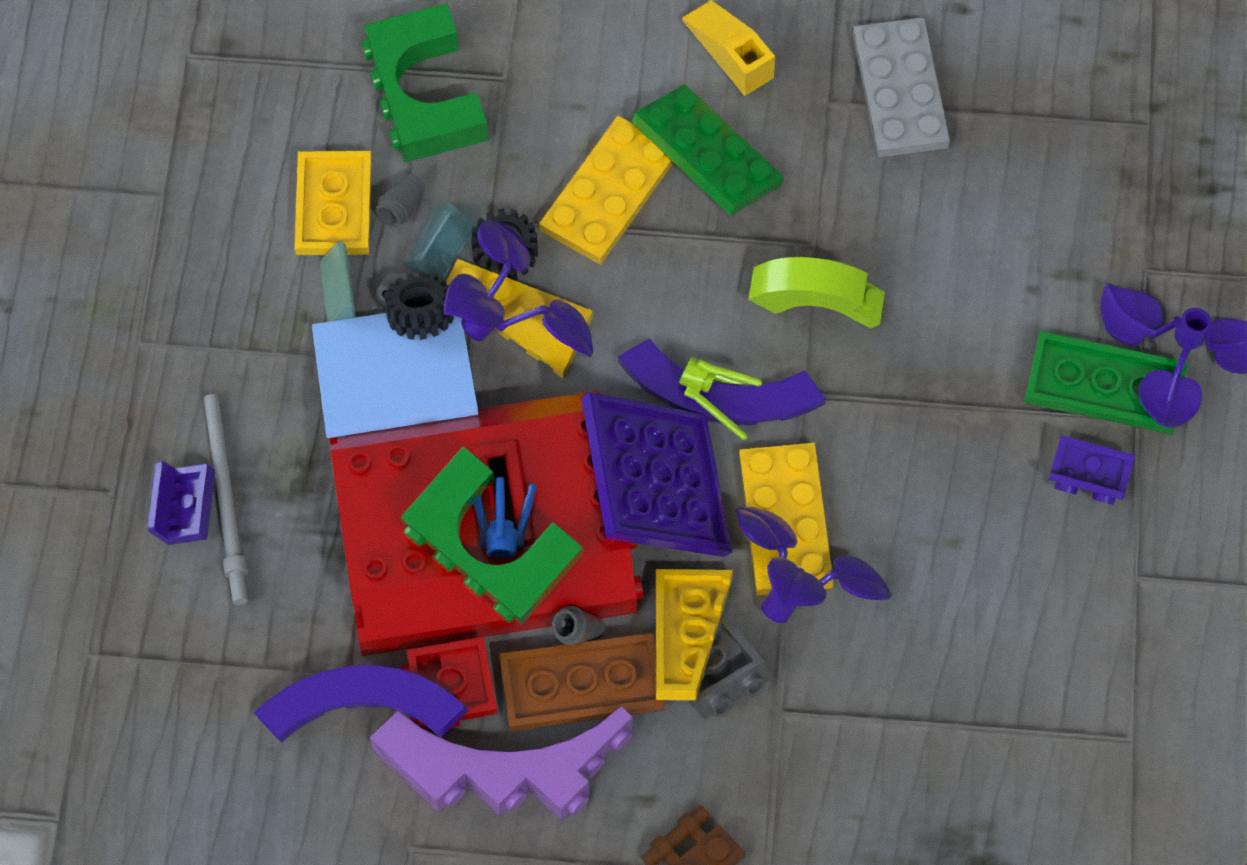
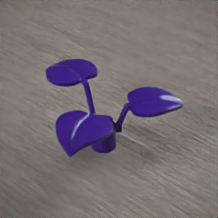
(482, 313)
(1168, 397)
(792, 584)

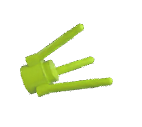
(701, 375)

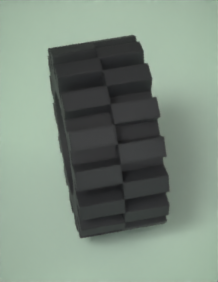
(518, 225)
(412, 292)

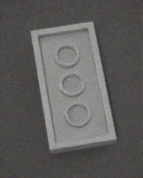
(900, 87)

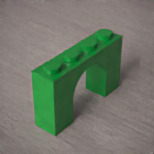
(419, 126)
(514, 586)

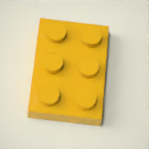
(333, 201)

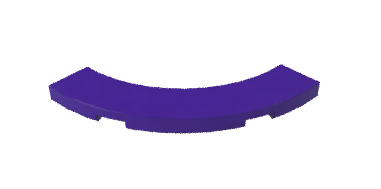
(738, 402)
(360, 688)

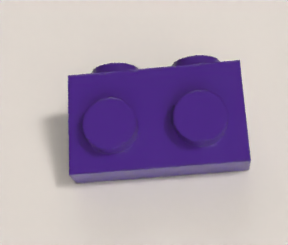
(1091, 469)
(181, 503)

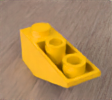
(732, 46)

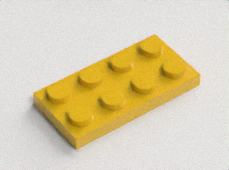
(606, 191)
(788, 485)

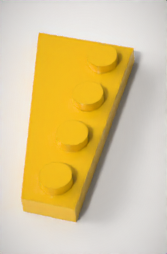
(686, 625)

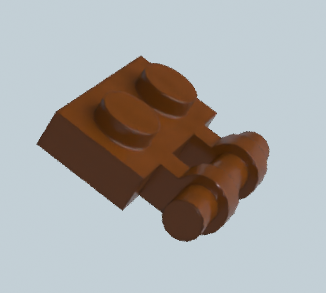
(709, 848)

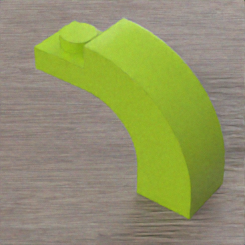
(819, 283)

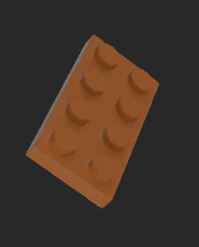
(580, 681)

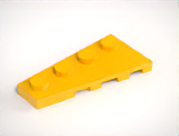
(529, 333)

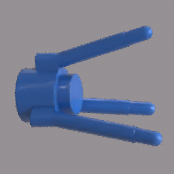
(502, 538)

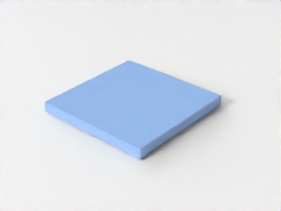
(387, 381)

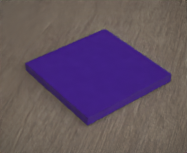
(656, 475)

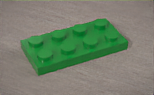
(707, 149)
(1093, 380)

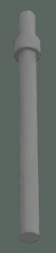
(234, 563)

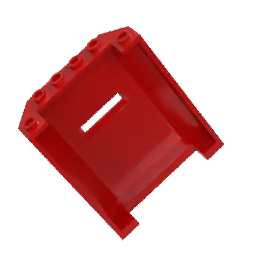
(407, 596)

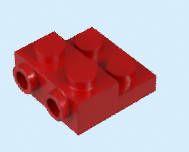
(459, 669)

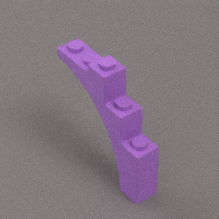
(500, 779)

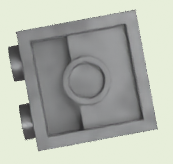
(730, 673)

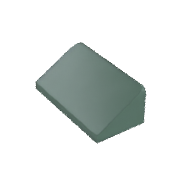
(337, 284)

